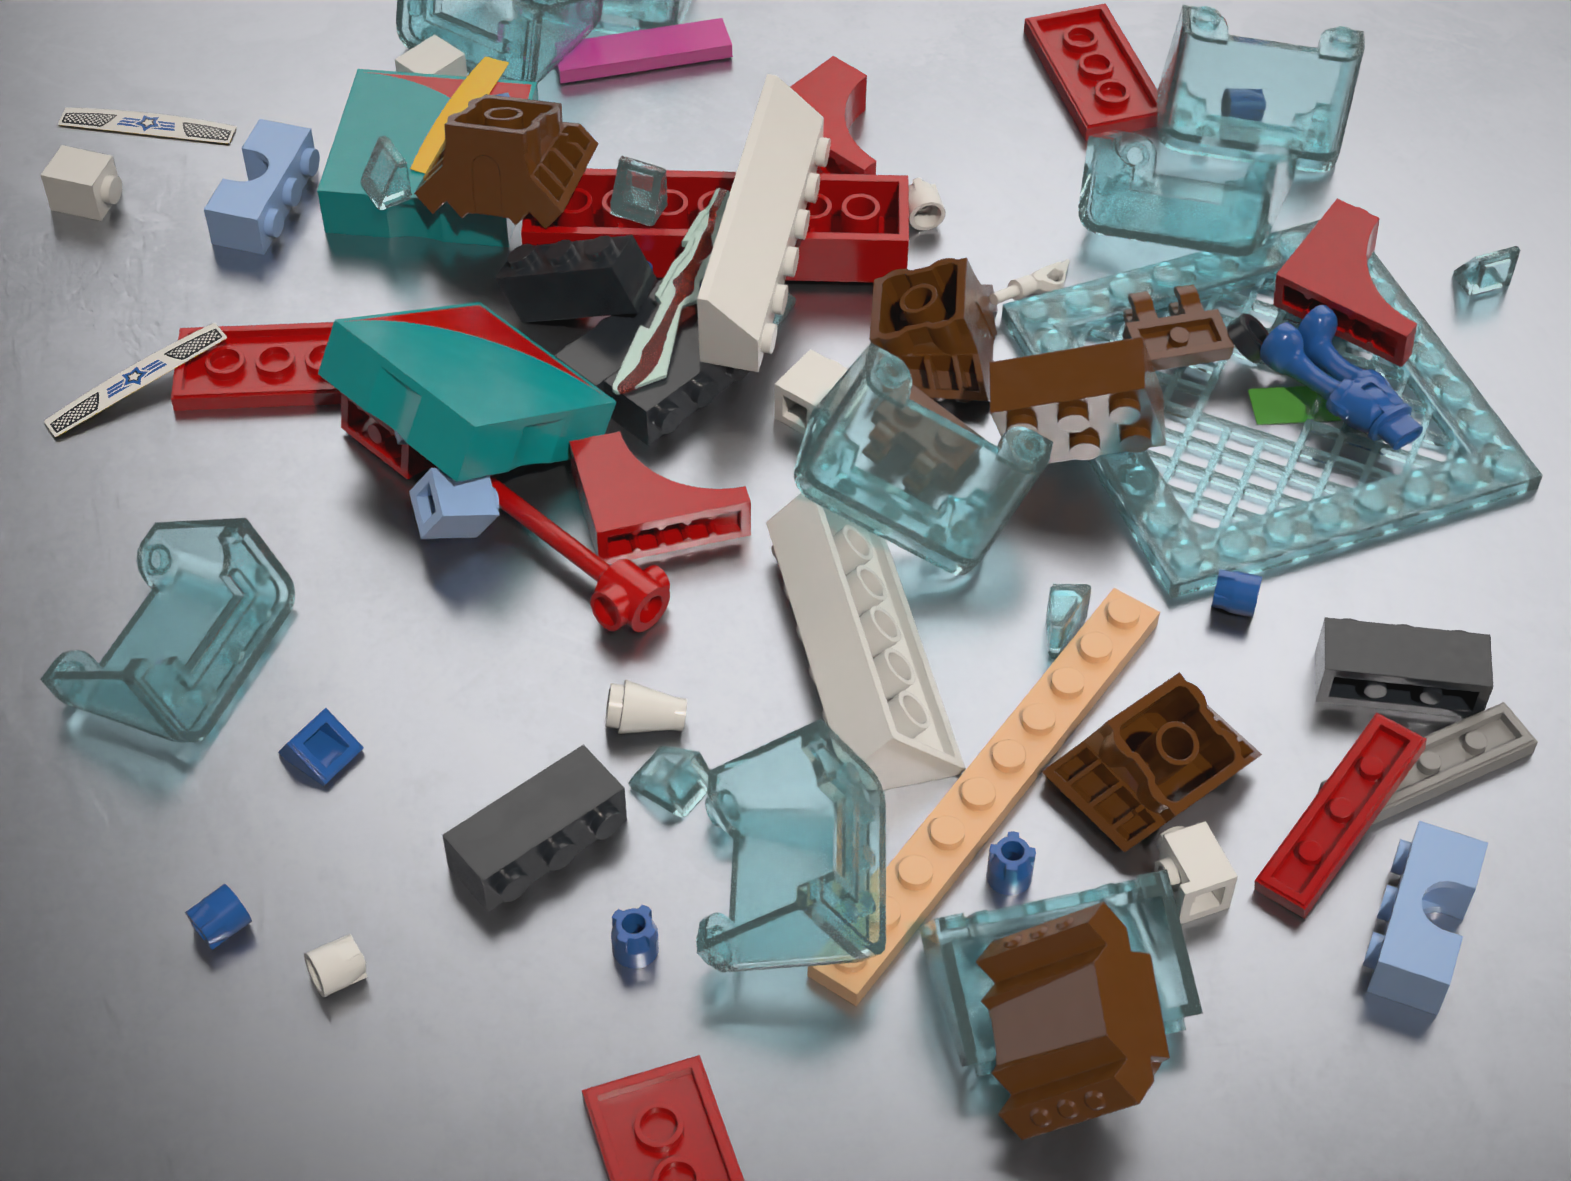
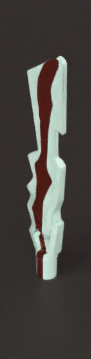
(652, 347)

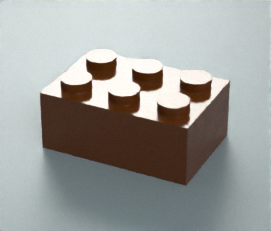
(1082, 399)

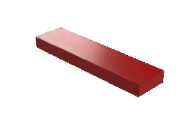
(1340, 815)

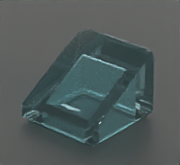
(386, 175)
(639, 191)
(1487, 271)
(1065, 614)
(673, 779)

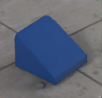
(321, 748)

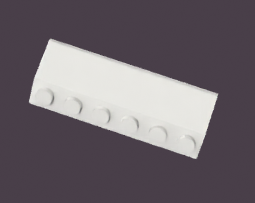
(760, 230)
(863, 645)

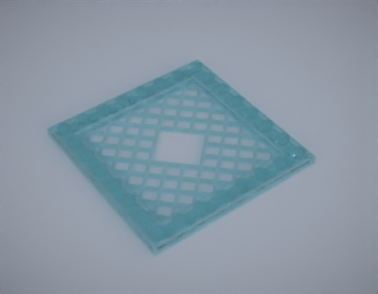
(1191, 553)

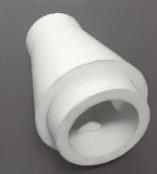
(643, 709)

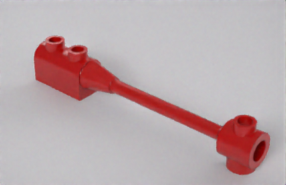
(623, 589)

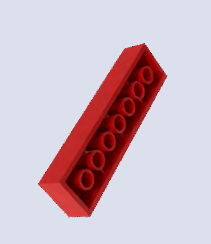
(852, 235)

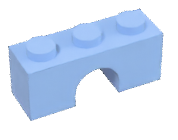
(277, 166)
(452, 507)
(1414, 956)

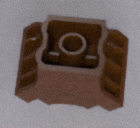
(508, 160)
(939, 327)
(1151, 762)
(1072, 1020)

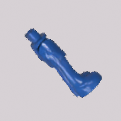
(1355, 395)

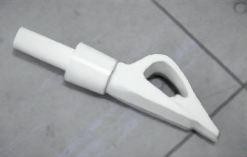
(1035, 283)

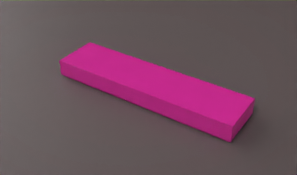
(646, 50)

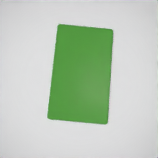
(1285, 405)

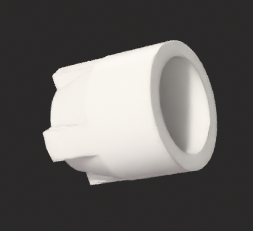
(925, 205)
(335, 965)

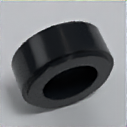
(1247, 336)

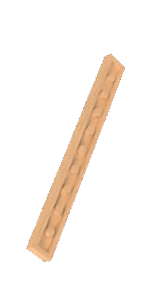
(997, 781)

